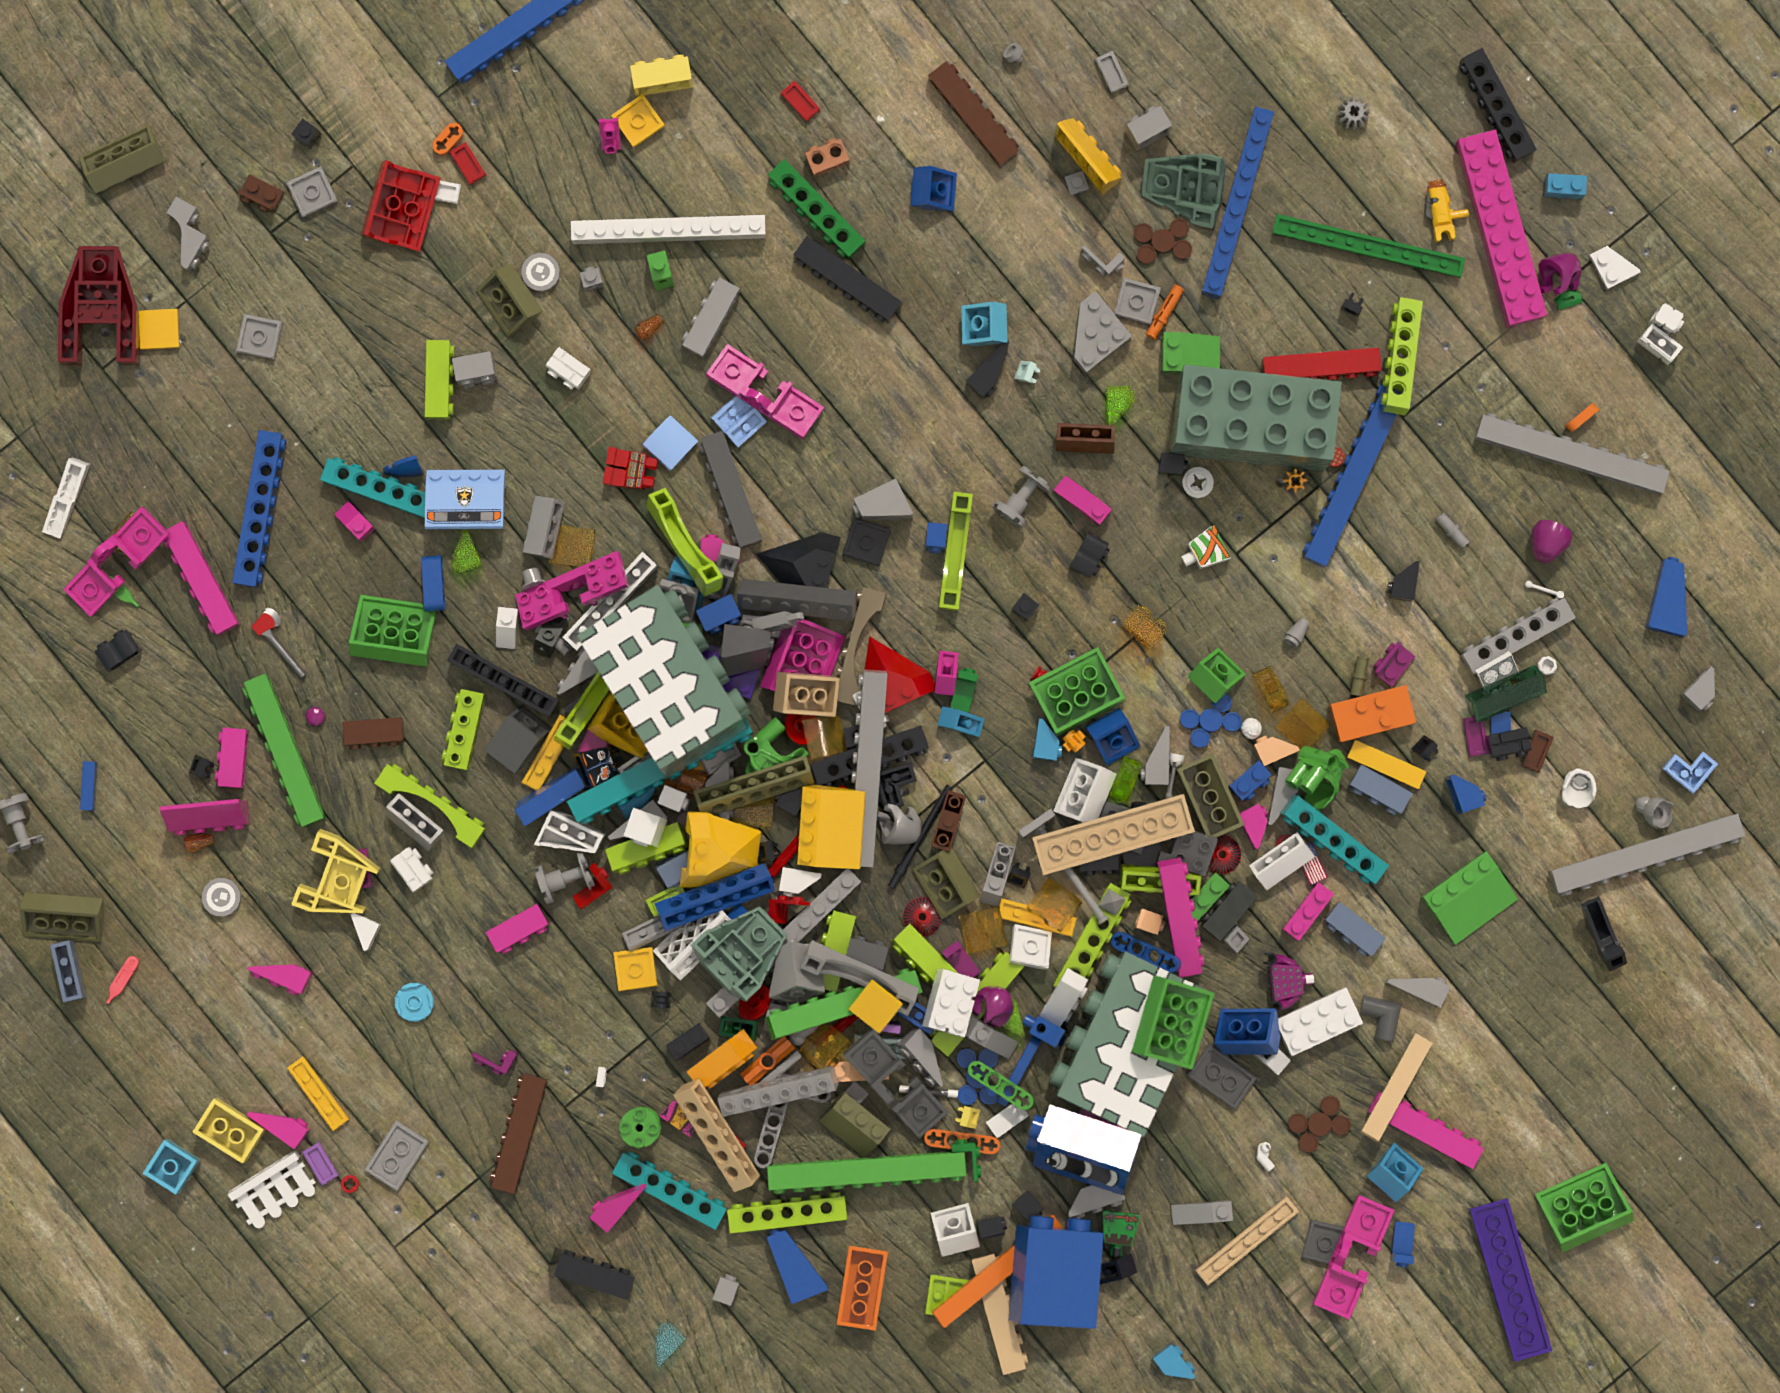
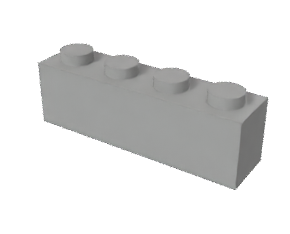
(710, 319)

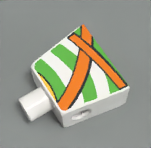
(1206, 550)

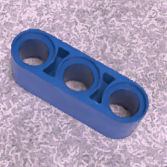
(433, 583)

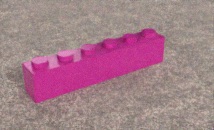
(201, 579)
(1179, 916)
(1434, 1133)

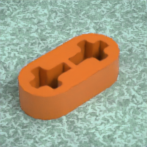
(444, 135)
(1582, 417)

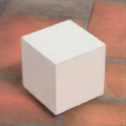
(645, 828)

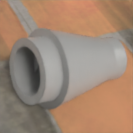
(1296, 633)

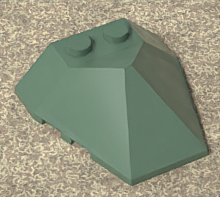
(1186, 185)
(740, 951)

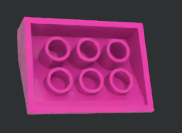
(803, 650)
(206, 816)

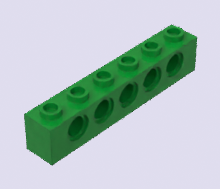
(785, 171)

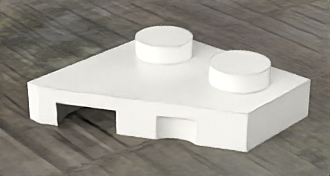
(1612, 267)

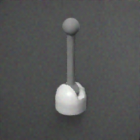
(1175, 761)

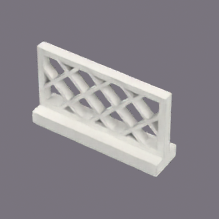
(685, 957)

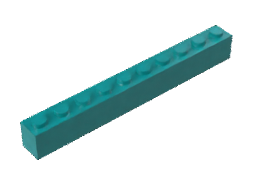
(635, 782)

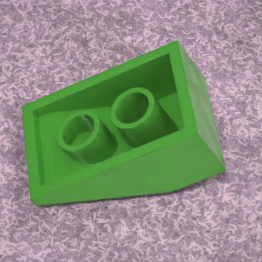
(1189, 349)

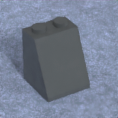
(744, 649)
(517, 739)

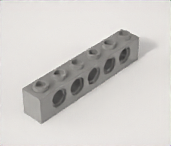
(1562, 613)
(778, 1091)

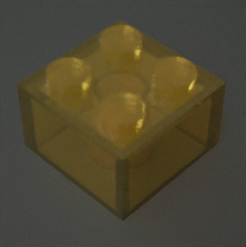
(1144, 626)

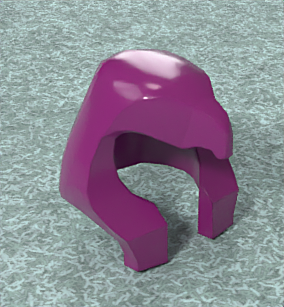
(1568, 269)
(1549, 540)
(996, 1003)

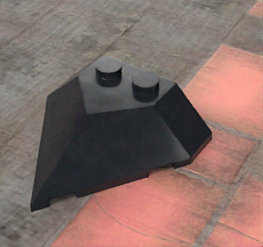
(803, 561)

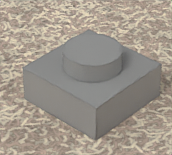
(1076, 183)
(1235, 939)

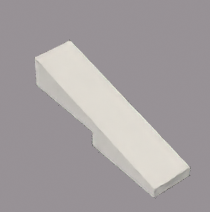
(66, 497)

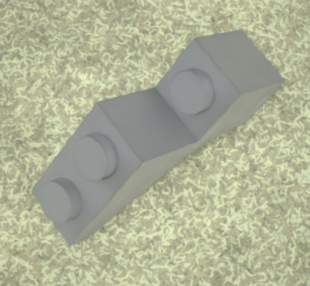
(192, 241)

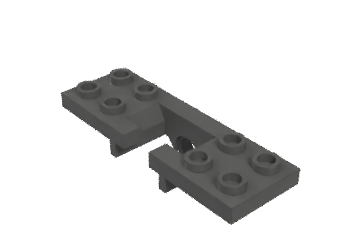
(1193, 848)
(875, 1062)

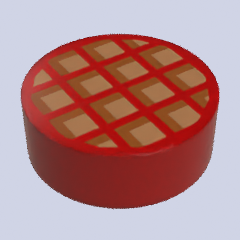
(1339, 458)

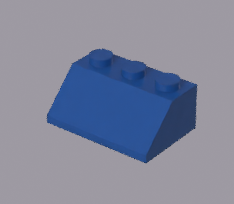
(1248, 1031)

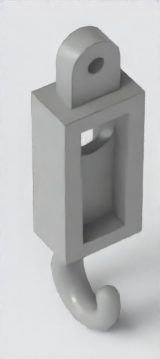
(774, 622)

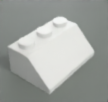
(1084, 791)

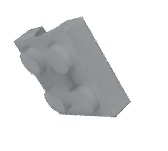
(688, 596)

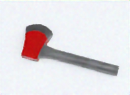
(263, 626)

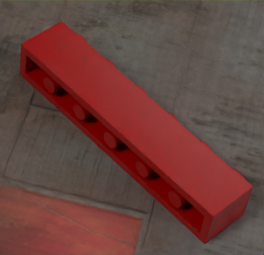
(1326, 364)

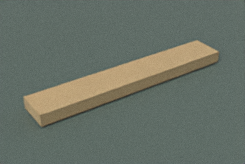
(1396, 1087)
(1247, 1240)

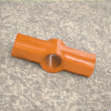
(777, 1052)

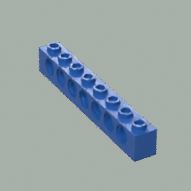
(257, 480)

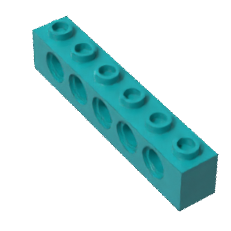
(335, 466)
(1375, 866)
(711, 1219)

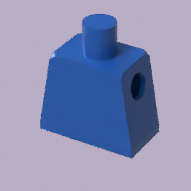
(1052, 1035)

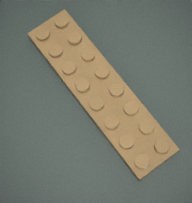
(1113, 834)

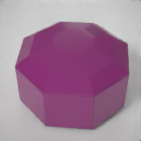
(315, 716)

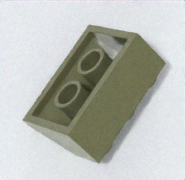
(509, 299)
(946, 883)
(854, 1124)

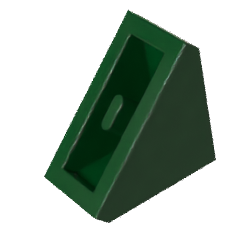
(731, 1026)

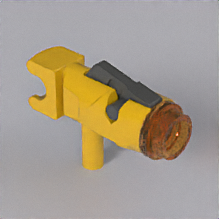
(1439, 210)

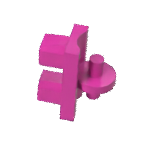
(610, 135)

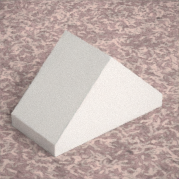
(366, 930)

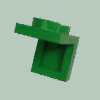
(964, 690)
(962, 1145)

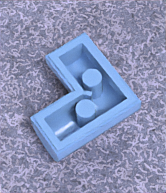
(1690, 776)

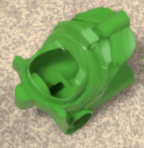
(766, 755)
(1310, 773)

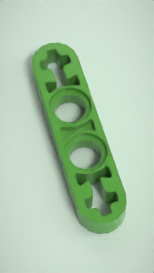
(1002, 1084)

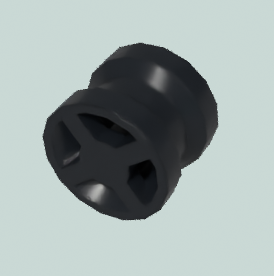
(661, 999)

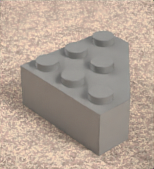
(1097, 333)

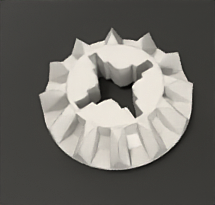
(1206, 485)

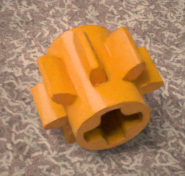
(1295, 485)
(1074, 741)

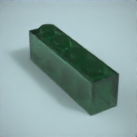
(1506, 693)

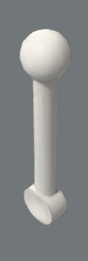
(1528, 584)

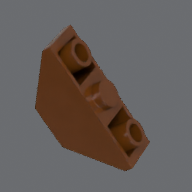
(948, 821)

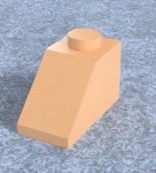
(1273, 749)
(1149, 922)

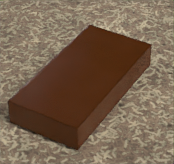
(1540, 745)

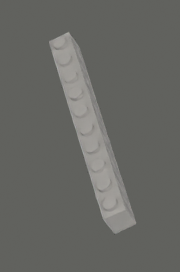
(1572, 454)
(869, 751)
(1647, 853)
(799, 928)

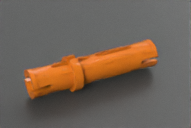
(1161, 318)

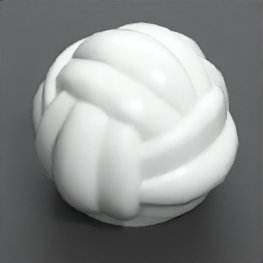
(1251, 728)

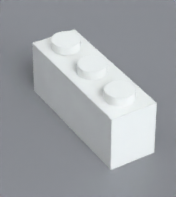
(1282, 861)
(1064, 998)

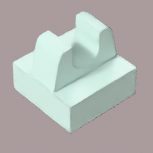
(1025, 372)

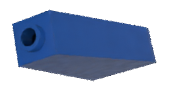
(1668, 602)
(549, 796)
(796, 1270)

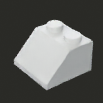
(955, 1229)

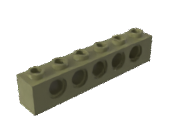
(754, 786)

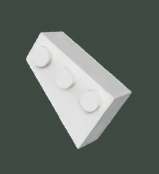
(565, 832)

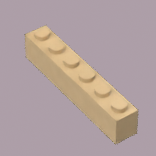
(1002, 1329)

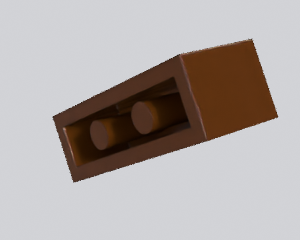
(1085, 438)
(373, 732)

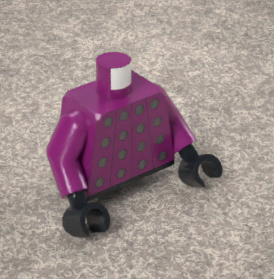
(1285, 981)

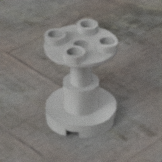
(1017, 502)
(14, 816)
(557, 880)

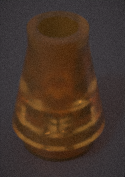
(648, 327)
(196, 842)

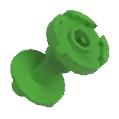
(651, 1127)

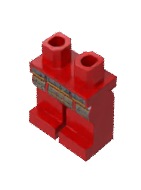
(635, 469)

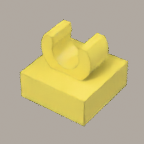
(969, 1117)

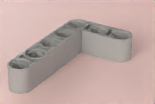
(775, 1130)

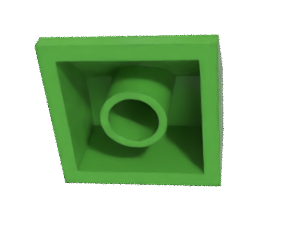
(1216, 675)

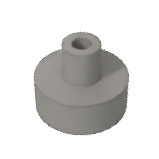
(1013, 53)

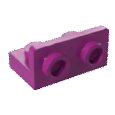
(1393, 664)

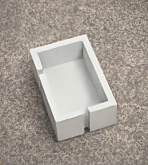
(950, 1003)

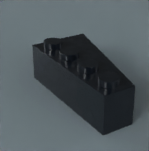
(590, 1273)

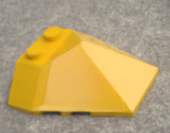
(717, 849)

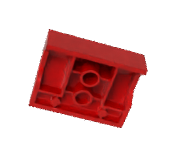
(400, 206)

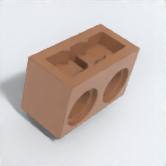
(829, 162)

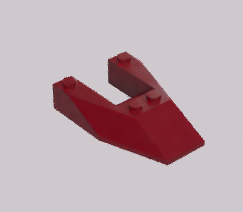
(98, 294)

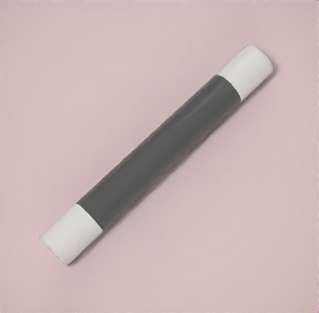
(934, 1091)

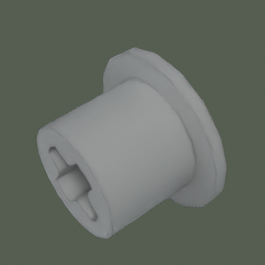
(531, 578)

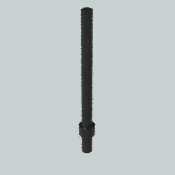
(901, 870)

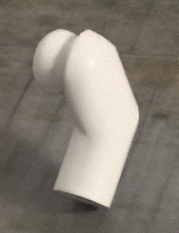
(1263, 1154)

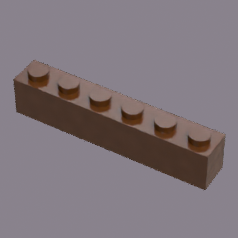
(973, 114)
(519, 1133)

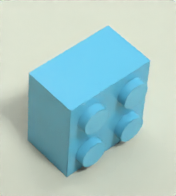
(984, 324)
(171, 1166)

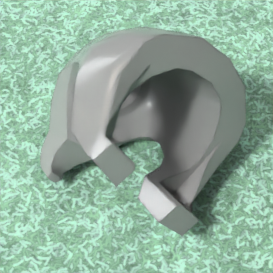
(905, 829)

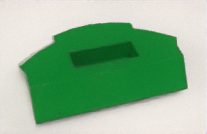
(1568, 299)

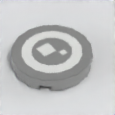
(540, 272)
(221, 897)

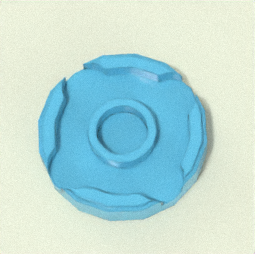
(414, 1002)

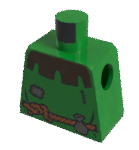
(1119, 1229)

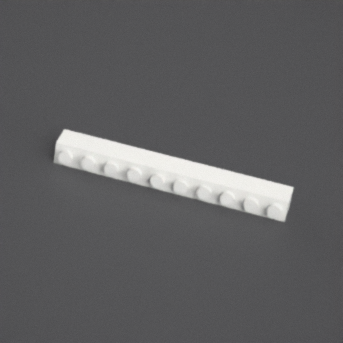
(668, 229)

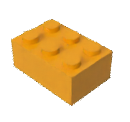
(723, 1060)

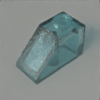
(667, 1341)

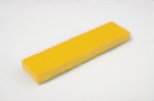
(545, 759)
(1386, 764)
(1018, 913)
(318, 1093)

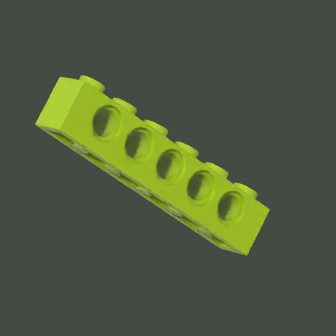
(1412, 311)
(1092, 929)
(737, 1224)

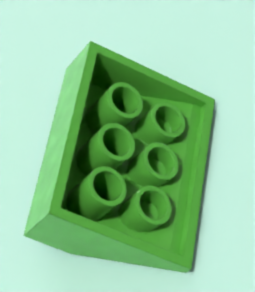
(392, 631)
(1077, 692)
(1469, 897)
(1173, 1022)
(1584, 1207)

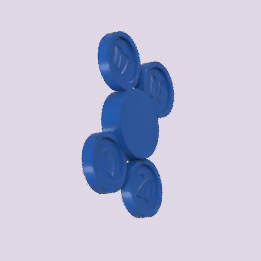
(1210, 721)
(967, 1094)

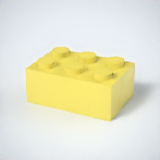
(661, 75)
(229, 1130)

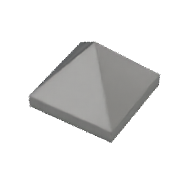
(1112, 902)

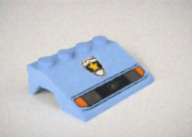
(464, 499)

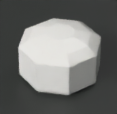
(1547, 665)

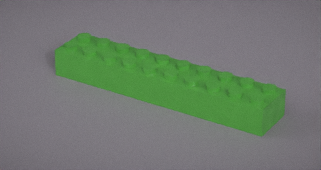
(866, 1170)

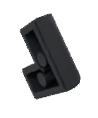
(891, 781)

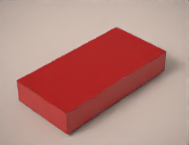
(800, 101)
(467, 163)

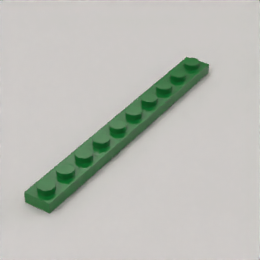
(1368, 246)

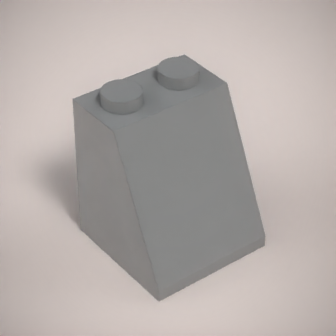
(883, 503)
(789, 980)

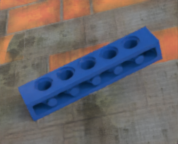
(714, 897)

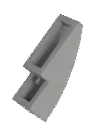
(726, 563)

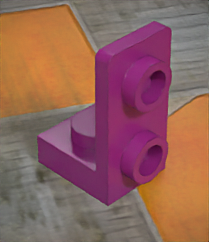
(960, 960)
(507, 1061)

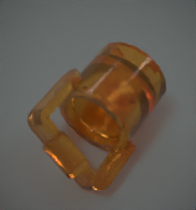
(689, 781)

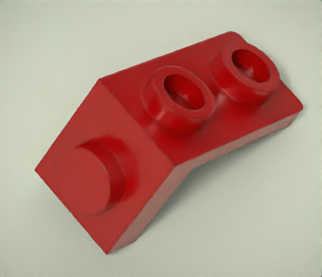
(601, 886)
(779, 907)

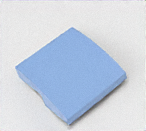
(738, 420)
(670, 443)

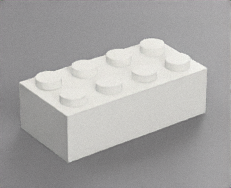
(1318, 1021)

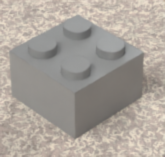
(1148, 128)
(475, 369)

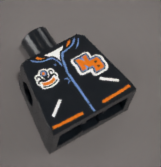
(597, 765)

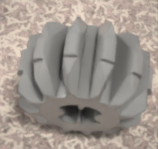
(1352, 105)

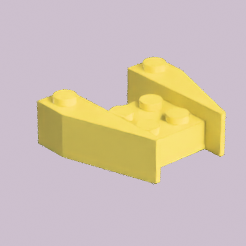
(340, 880)

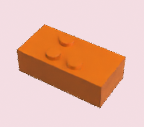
(1372, 714)
(862, 1288)

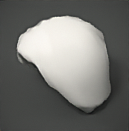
(1579, 788)

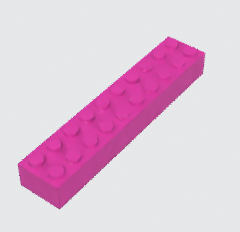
(1501, 228)

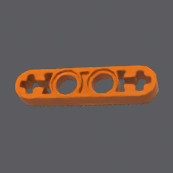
(961, 1135)

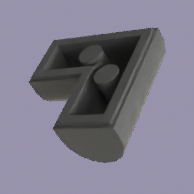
(1387, 1015)

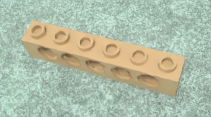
(716, 1135)

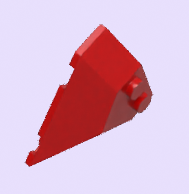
(904, 678)

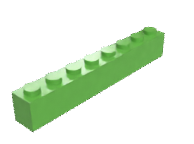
(284, 750)
(822, 1011)

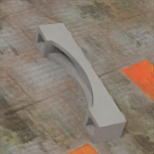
(823, 960)

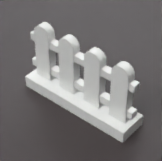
(262, 1190)

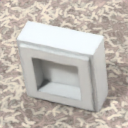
(601, 1076)

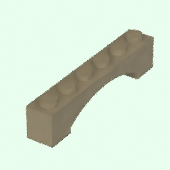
(870, 603)

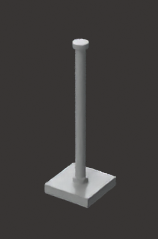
(1038, 826)

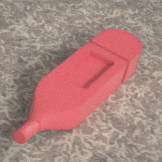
(123, 977)

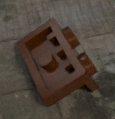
(261, 194)

